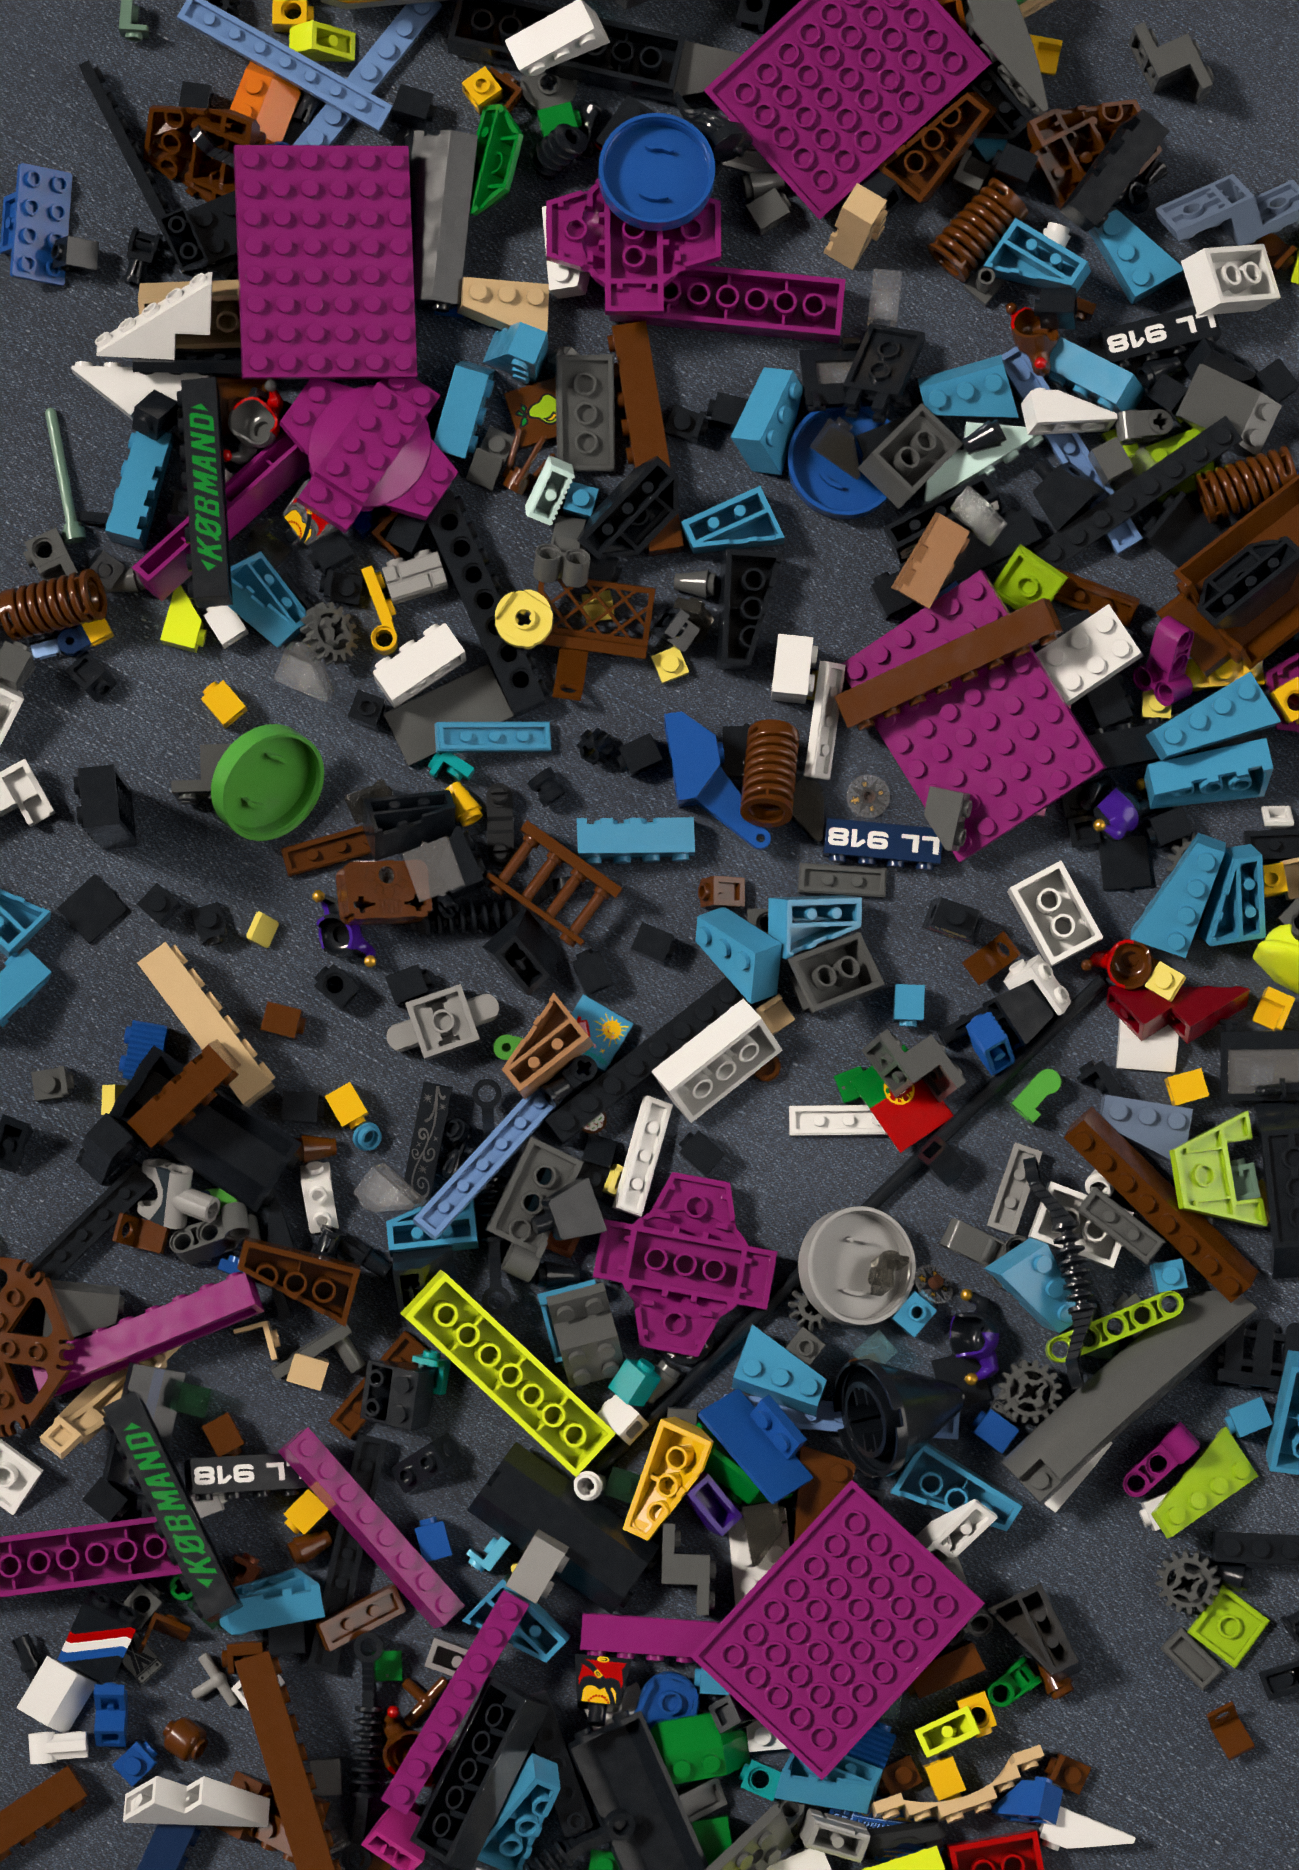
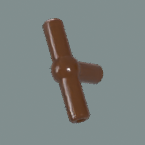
(425, 1700)

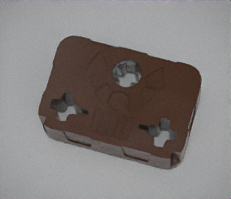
(382, 902)

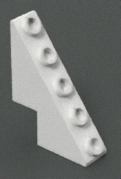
(155, 329)
(127, 388)
(197, 1804)

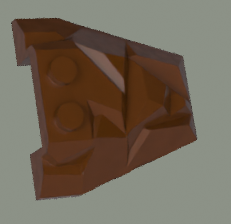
(1072, 141)
(177, 155)

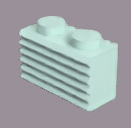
(549, 490)

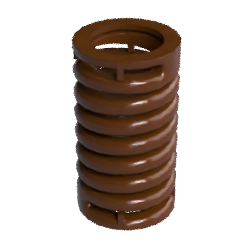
(980, 233)
(1231, 475)
(54, 610)
(770, 773)

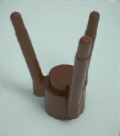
(518, 479)

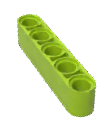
(1127, 1320)

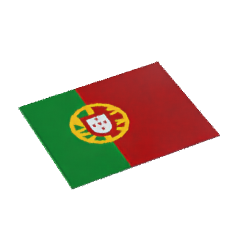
(906, 1116)

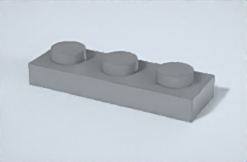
(1012, 1191)

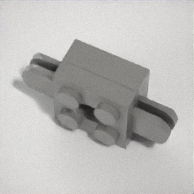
(442, 1022)

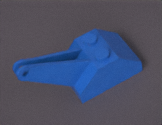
(701, 780)

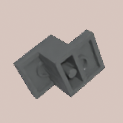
(1171, 62)
(192, 790)
(923, 1061)
(586, 1334)
(687, 1569)

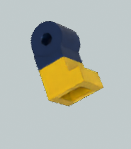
(84, 637)

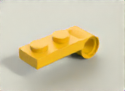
(384, 610)
(1222, 676)

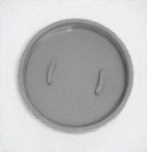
(837, 1264)

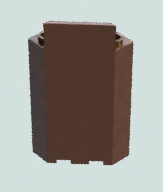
(1277, 624)

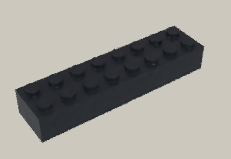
(633, 62)

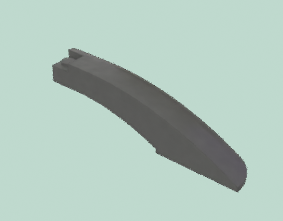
(1004, 38)
(1123, 1392)

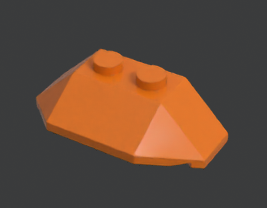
(266, 100)

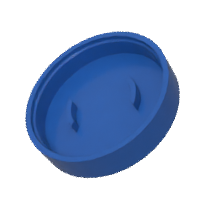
(656, 171)
(821, 482)

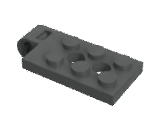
(513, 1220)
(765, 1839)

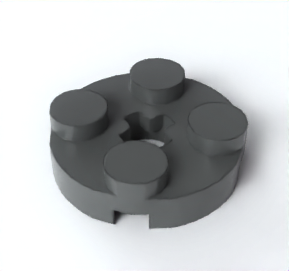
(541, 98)

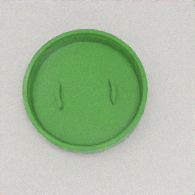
(267, 782)

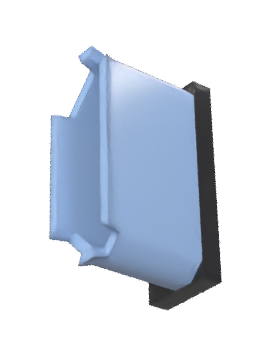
(44, 648)

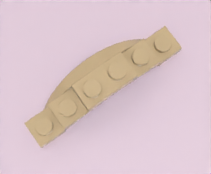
(85, 1414)
(953, 1809)

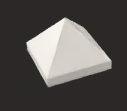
(1277, 817)

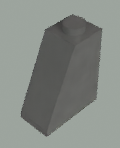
(699, 68)
(86, 1306)

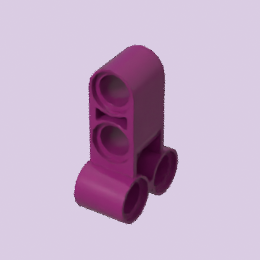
(1167, 663)
(1174, 1446)

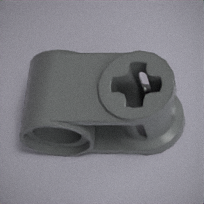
(1142, 425)

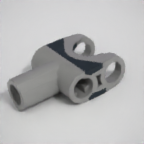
(175, 1196)

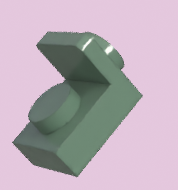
(128, 15)
(1244, 1180)

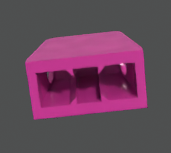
(392, 1837)

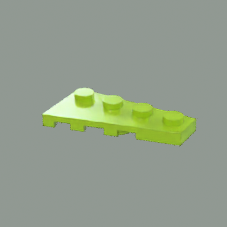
(1208, 1482)

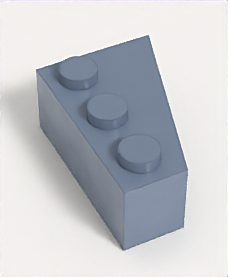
(1148, 1124)

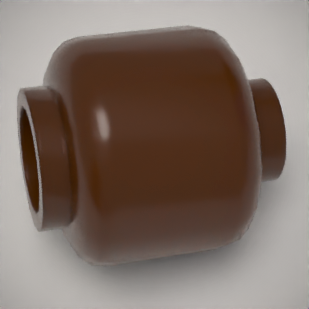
(185, 1739)

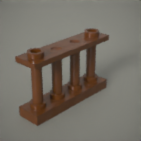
(556, 856)

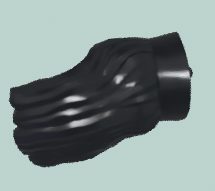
(725, 137)

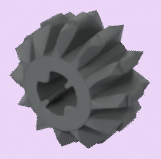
(805, 1316)

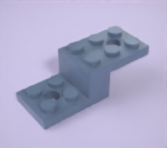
(1233, 208)

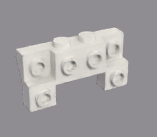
(23, 790)

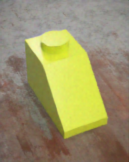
(322, 42)
(183, 625)
(947, 1732)

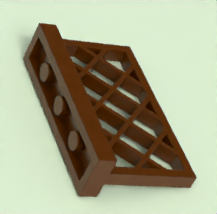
(597, 640)

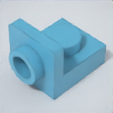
(494, 1549)

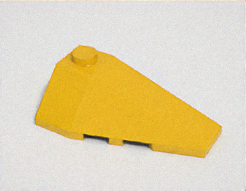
(671, 1468)

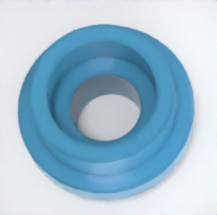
(372, 1138)

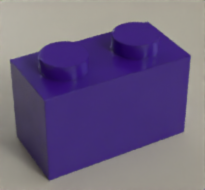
(711, 1505)

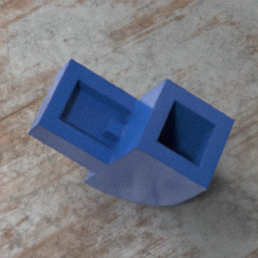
(111, 1715)

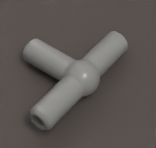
(217, 1680)

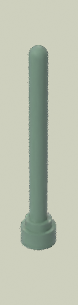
(72, 531)

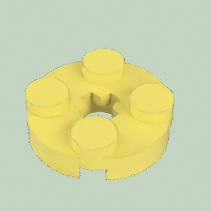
(521, 602)

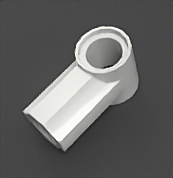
(50, 1747)

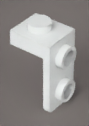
(1042, 974)
(318, 1195)

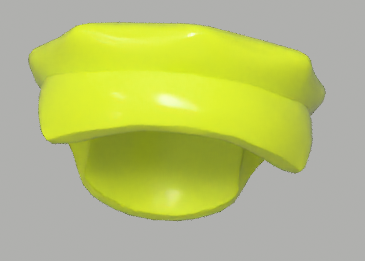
(1280, 957)

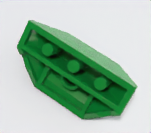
(495, 158)
(726, 1471)
(697, 1750)

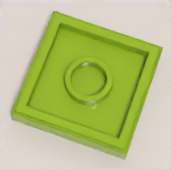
(1027, 579)
(1228, 1626)

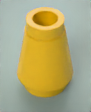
(467, 808)

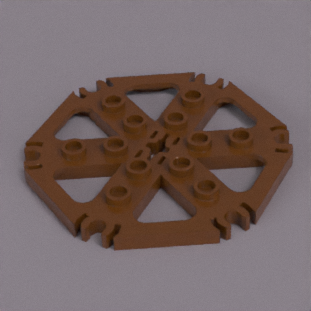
(27, 1348)

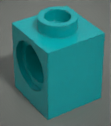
(747, 1776)

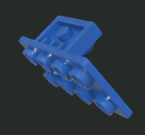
(34, 220)
(760, 1442)

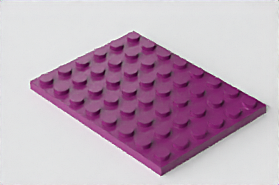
(845, 88)
(325, 262)
(992, 737)
(837, 1629)

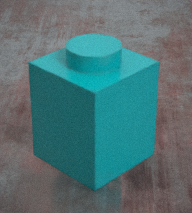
(635, 1382)

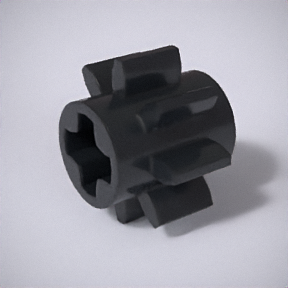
(595, 746)

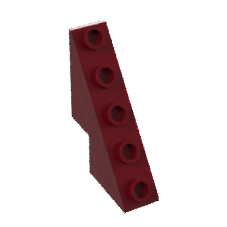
(1189, 1013)

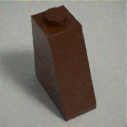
(947, 1669)

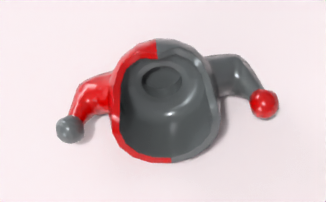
(254, 424)

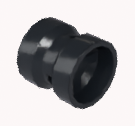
(547, 787)

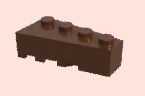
(936, 149)
(184, 1094)
(310, 1278)
(829, 1479)

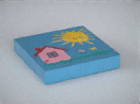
(604, 1028)

